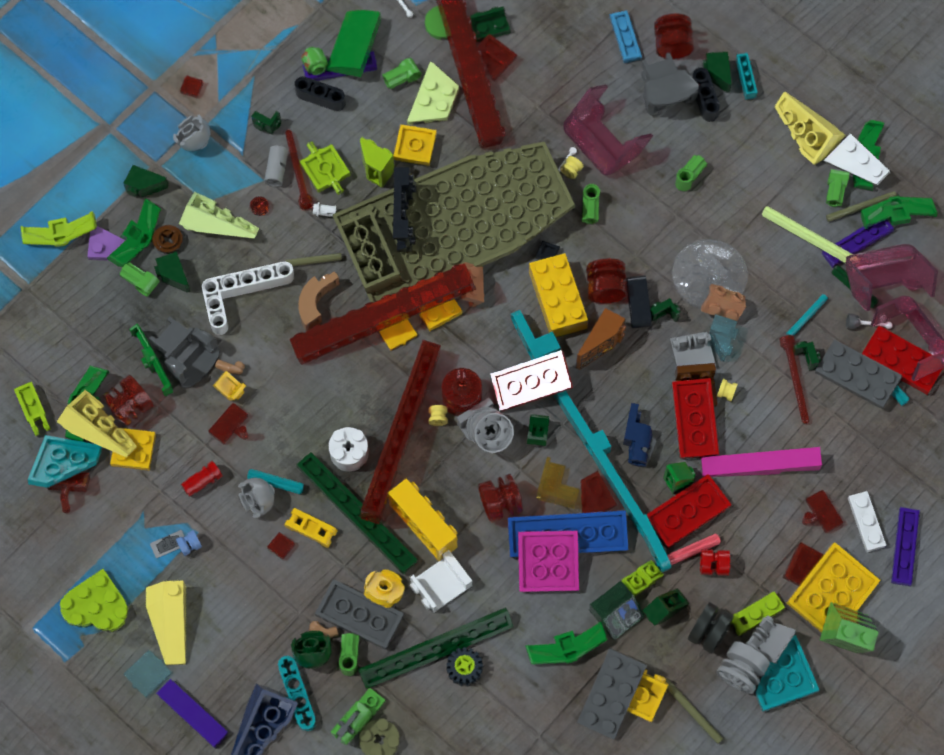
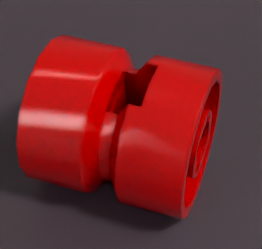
(721, 565)

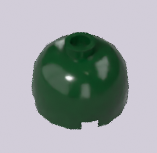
(311, 649)

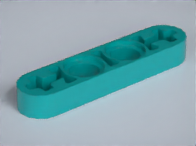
(297, 693)

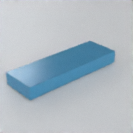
(625, 36)

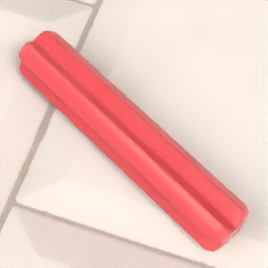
(694, 549)

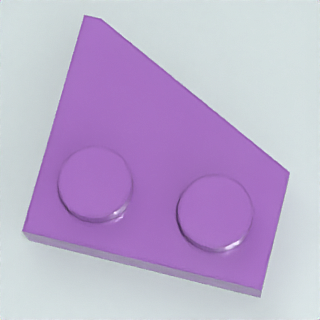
(102, 244)

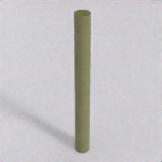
(858, 207)
(693, 712)

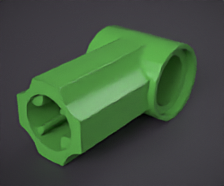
(405, 72)
(690, 172)
(837, 184)
(590, 207)
(143, 282)
(349, 652)

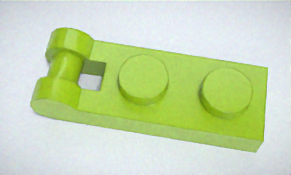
(753, 614)

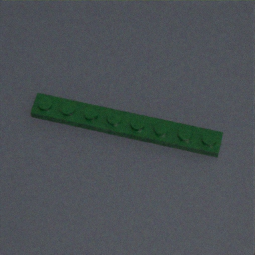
(351, 509)
(435, 648)

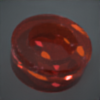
(259, 206)

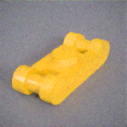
(310, 527)

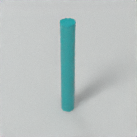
(807, 315)

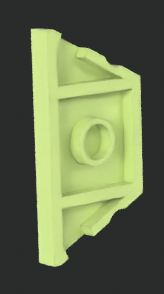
(434, 97)

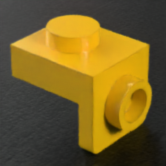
(229, 386)

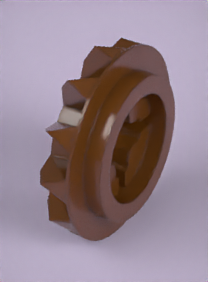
(167, 231)

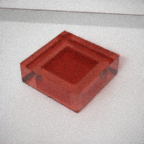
(191, 86)
(280, 545)

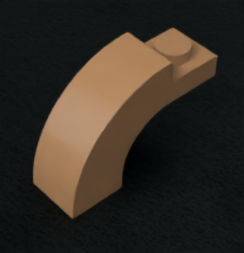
(311, 295)

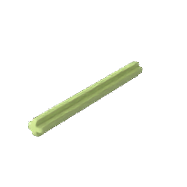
(805, 234)

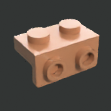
(477, 296)
(724, 303)

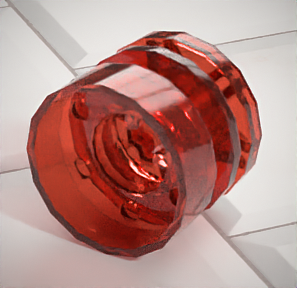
(674, 35)
(606, 281)
(128, 400)
(462, 400)
(499, 498)

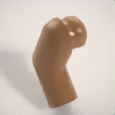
(230, 368)
(331, 632)

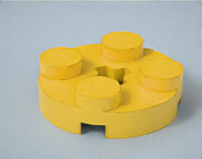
(380, 596)

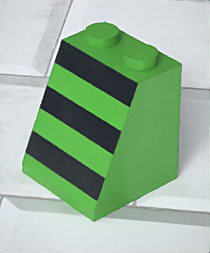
(849, 629)

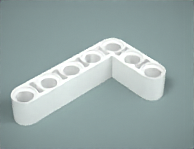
(240, 288)

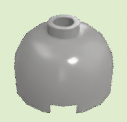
(193, 134)
(256, 496)

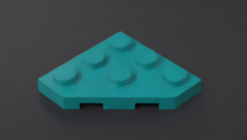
(62, 459)
(786, 679)

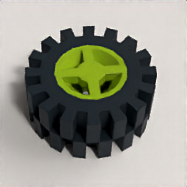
(461, 660)

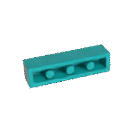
(746, 76)

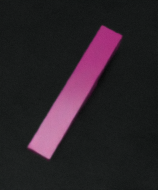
(762, 462)

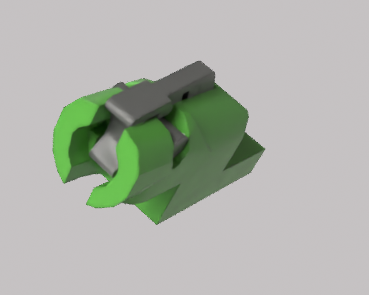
(358, 716)

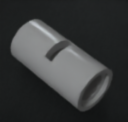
(276, 166)

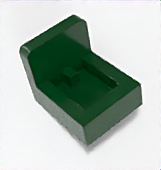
(264, 123)
(666, 307)
(811, 355)
(538, 430)

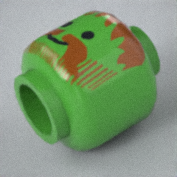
(314, 60)

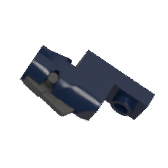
(638, 438)

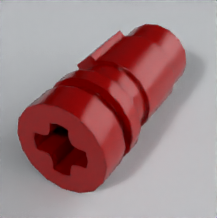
(201, 479)

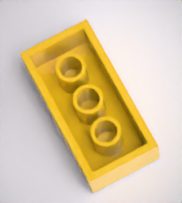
(558, 295)
(423, 519)

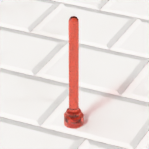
(305, 200)
(787, 343)

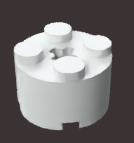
(358, 445)

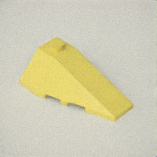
(811, 131)
(89, 421)
(168, 617)

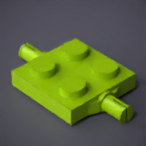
(325, 168)

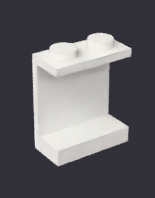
(441, 583)

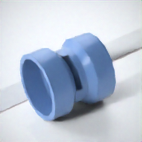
(192, 540)

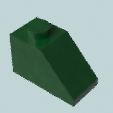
(719, 69)
(144, 182)
(171, 271)
(665, 606)

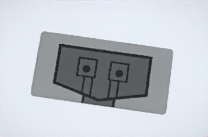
(166, 544)

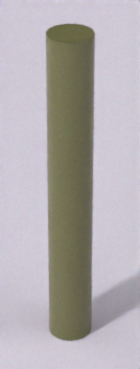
(315, 259)

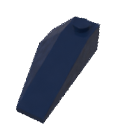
(263, 719)

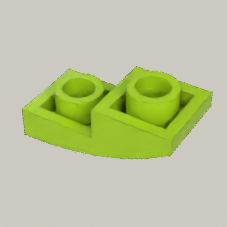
(642, 578)

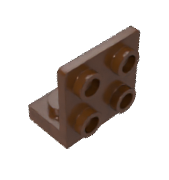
(698, 371)

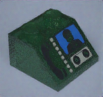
(617, 610)

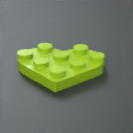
(95, 603)

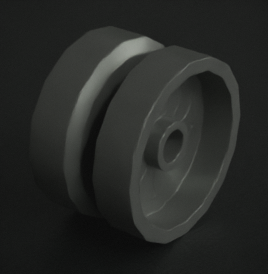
(708, 626)

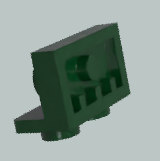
(490, 22)

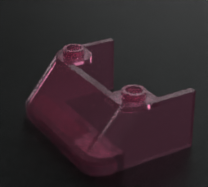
(595, 139)
(889, 267)
(925, 325)

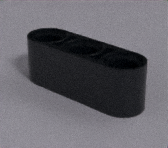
(325, 100)
(706, 102)
(638, 301)

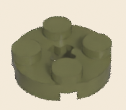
(382, 728)

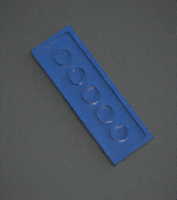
(595, 530)

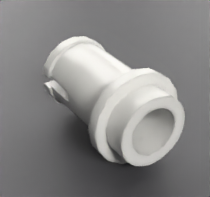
(324, 210)

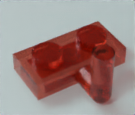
(229, 424)
(76, 483)
(822, 511)

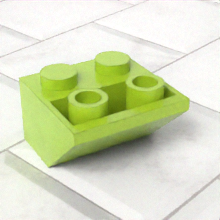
(377, 162)

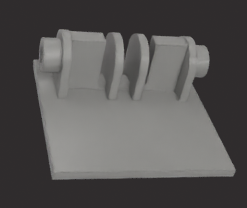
(692, 349)
(771, 638)

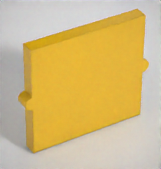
(398, 334)

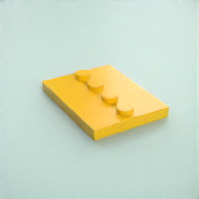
(833, 579)

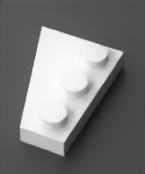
(856, 159)

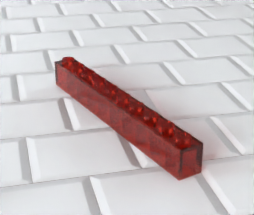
(471, 72)
(382, 313)
(400, 432)

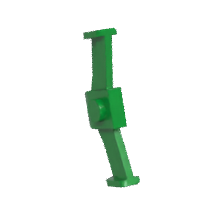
(868, 139)
(898, 210)
(137, 234)
(150, 359)
(90, 382)
(567, 646)

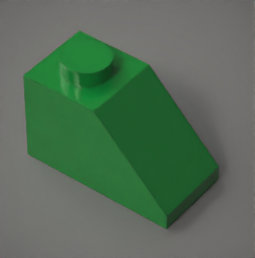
(678, 476)

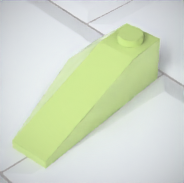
(205, 217)

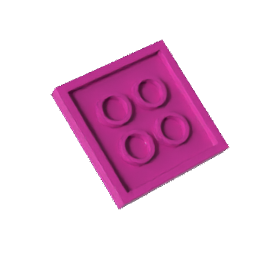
(548, 561)

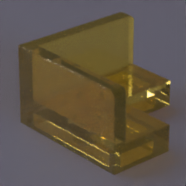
(552, 490)

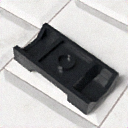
(403, 192)

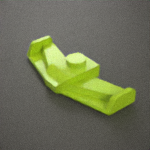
(59, 231)

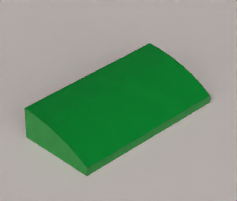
(354, 42)

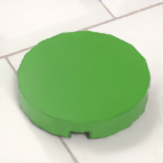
(434, 24)

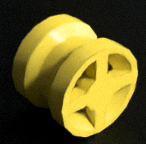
(571, 167)
(727, 390)
(438, 415)

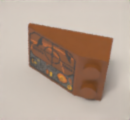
(603, 338)

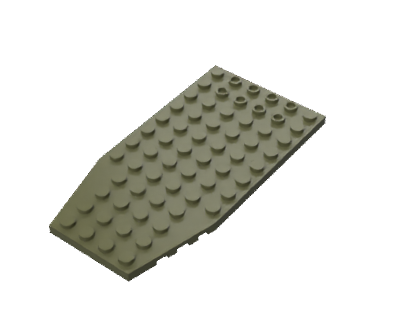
(459, 215)

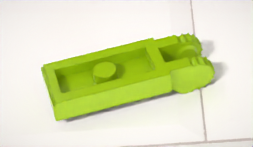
(31, 406)

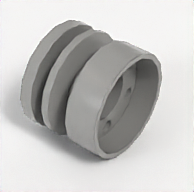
(499, 434)
(743, 667)

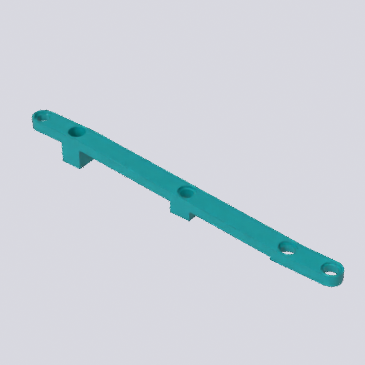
(596, 443)

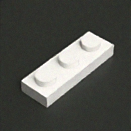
(866, 521)

